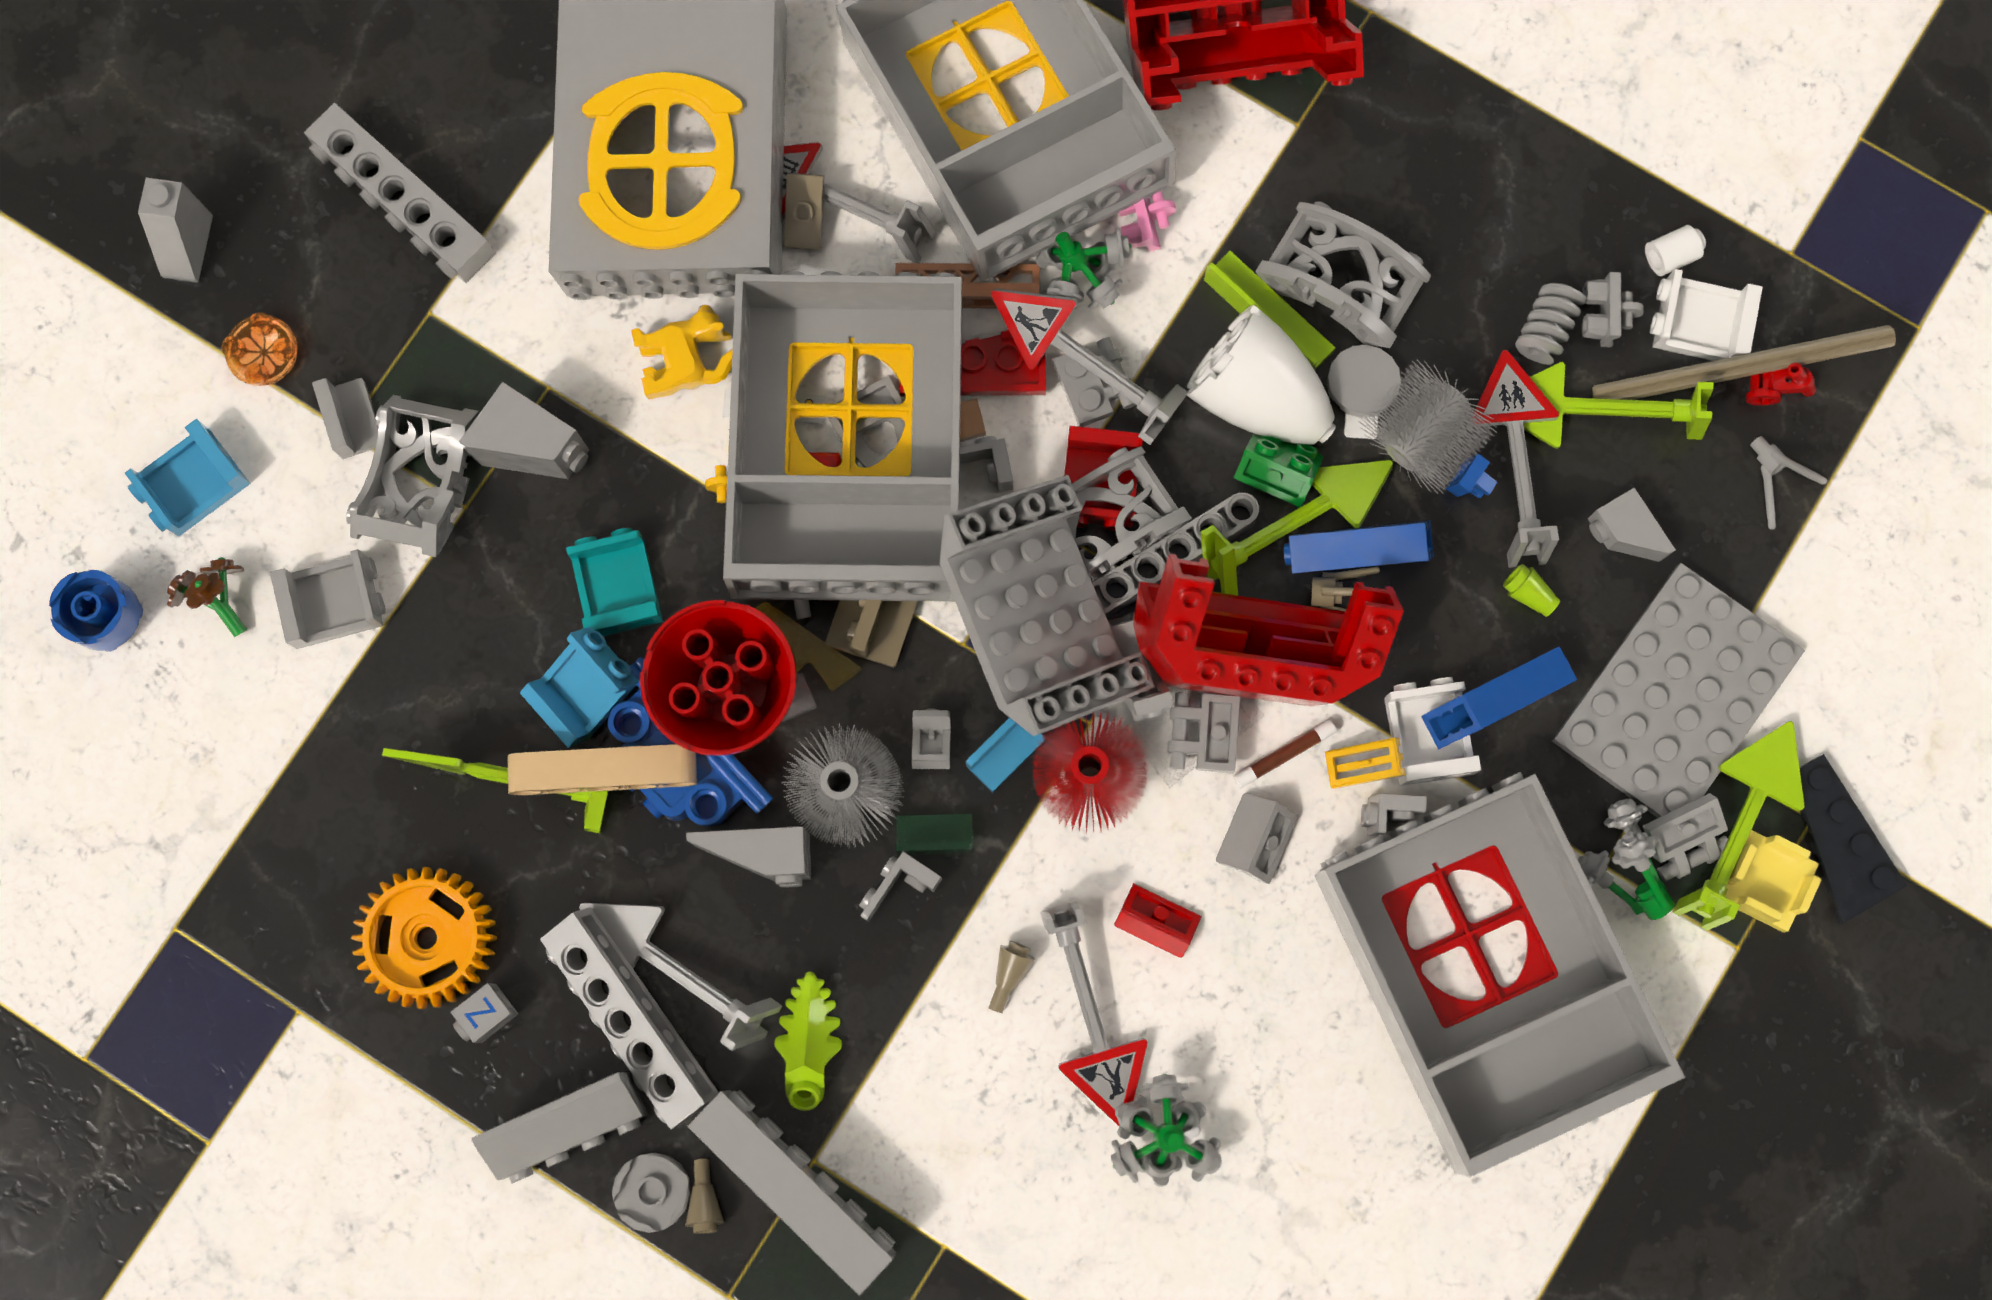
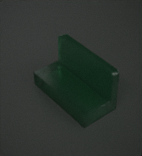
(934, 834)

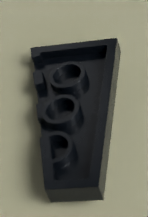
(1850, 854)

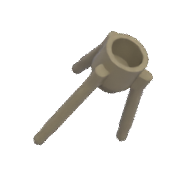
(1328, 591)

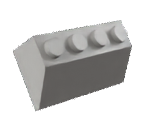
(561, 1126)

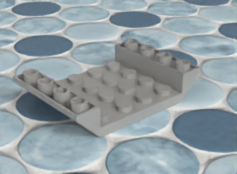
(1035, 608)

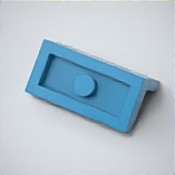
(1002, 754)

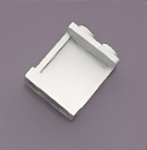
(1704, 318)
(1420, 754)

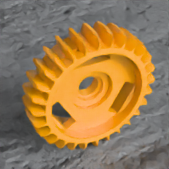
(411, 911)

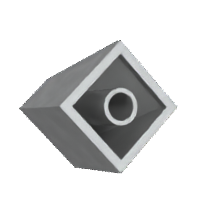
(523, 437)

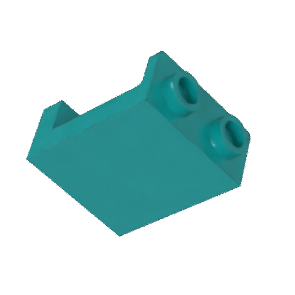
(615, 582)

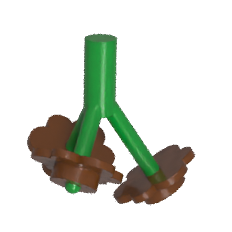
(205, 589)

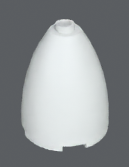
(1263, 383)

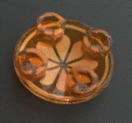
(260, 350)

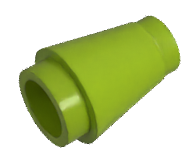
(1530, 589)

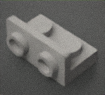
(1391, 809)

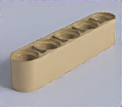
(601, 769)

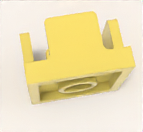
(1773, 880)

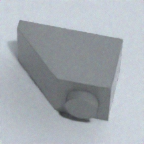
(1630, 528)

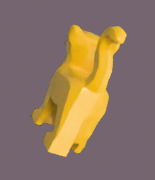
(681, 355)

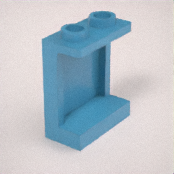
(187, 481)
(580, 687)

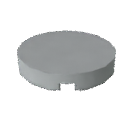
(1360, 378)
(651, 1192)

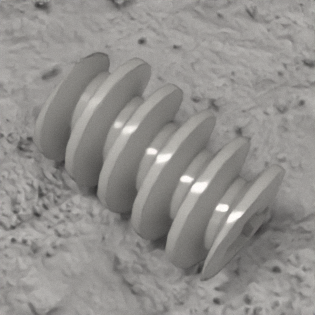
(1547, 320)

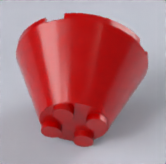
(718, 677)

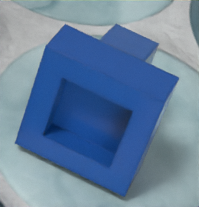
(1472, 479)

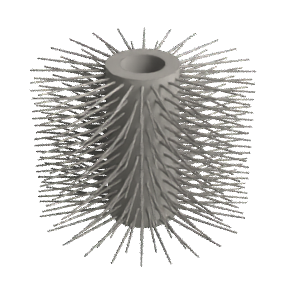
(1428, 425)
(832, 776)

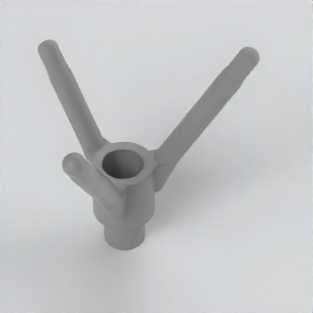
(1773, 462)

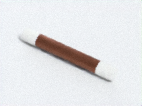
(1284, 754)

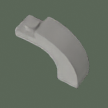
(1150, 702)

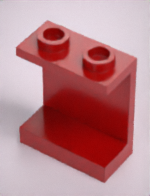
(1089, 450)

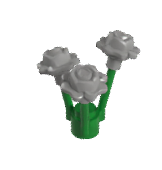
(1632, 849)

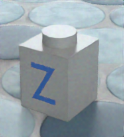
(483, 1014)

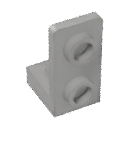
(999, 467)
(917, 876)

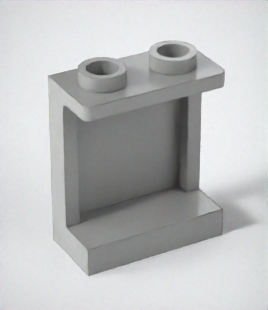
(328, 600)

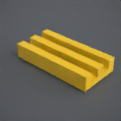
(1394, 758)

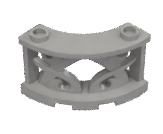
(1359, 318)
(1151, 524)
(430, 526)

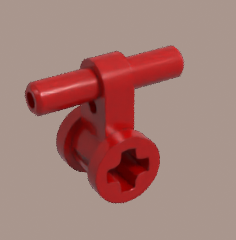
(1768, 386)

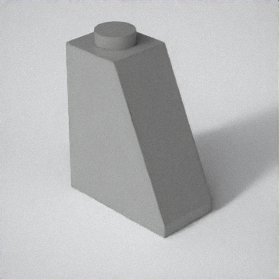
(175, 228)

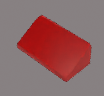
(1157, 921)

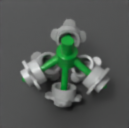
(1092, 261)
(1180, 1120)

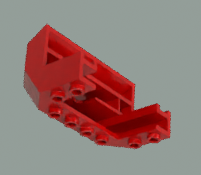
(1236, 41)
(1261, 645)

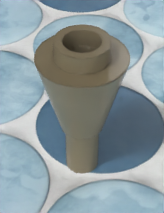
(1012, 966)
(704, 1209)

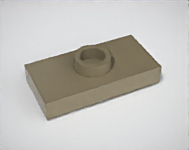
(804, 211)

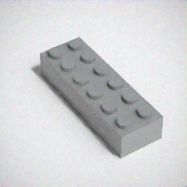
(793, 1189)

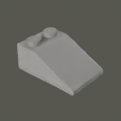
(769, 852)

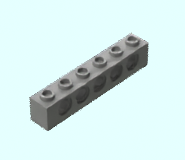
(338, 130)
(648, 1022)

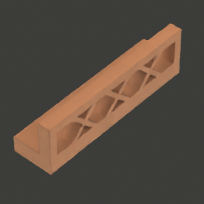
(977, 294)

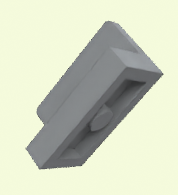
(347, 416)
(1257, 837)

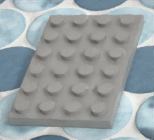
(1678, 694)

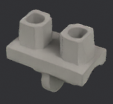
(1613, 308)

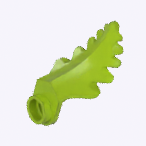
(808, 1041)

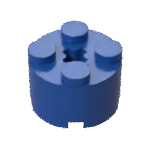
(111, 623)

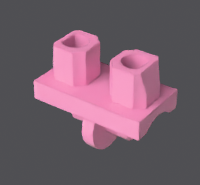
(1145, 231)

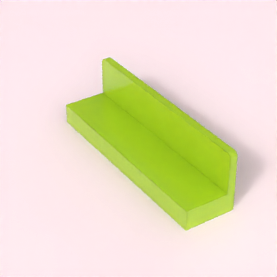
(1244, 288)

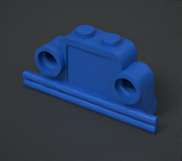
(721, 780)

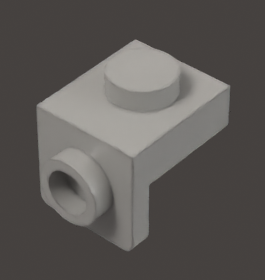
(931, 739)

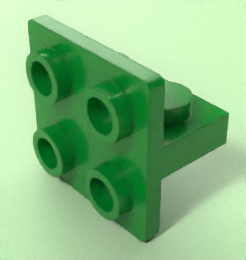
(1279, 467)

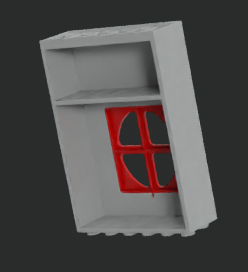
(1526, 1056)

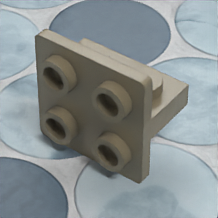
(872, 629)

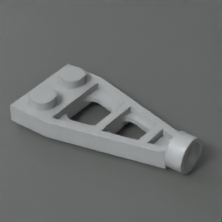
(877, 393)

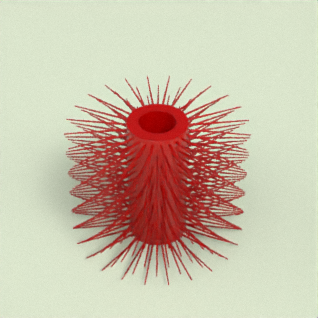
(1083, 787)

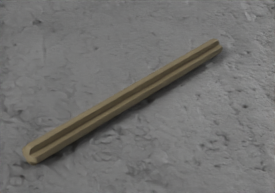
(1747, 364)

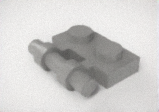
(1085, 390)
(1217, 732)
(1684, 829)

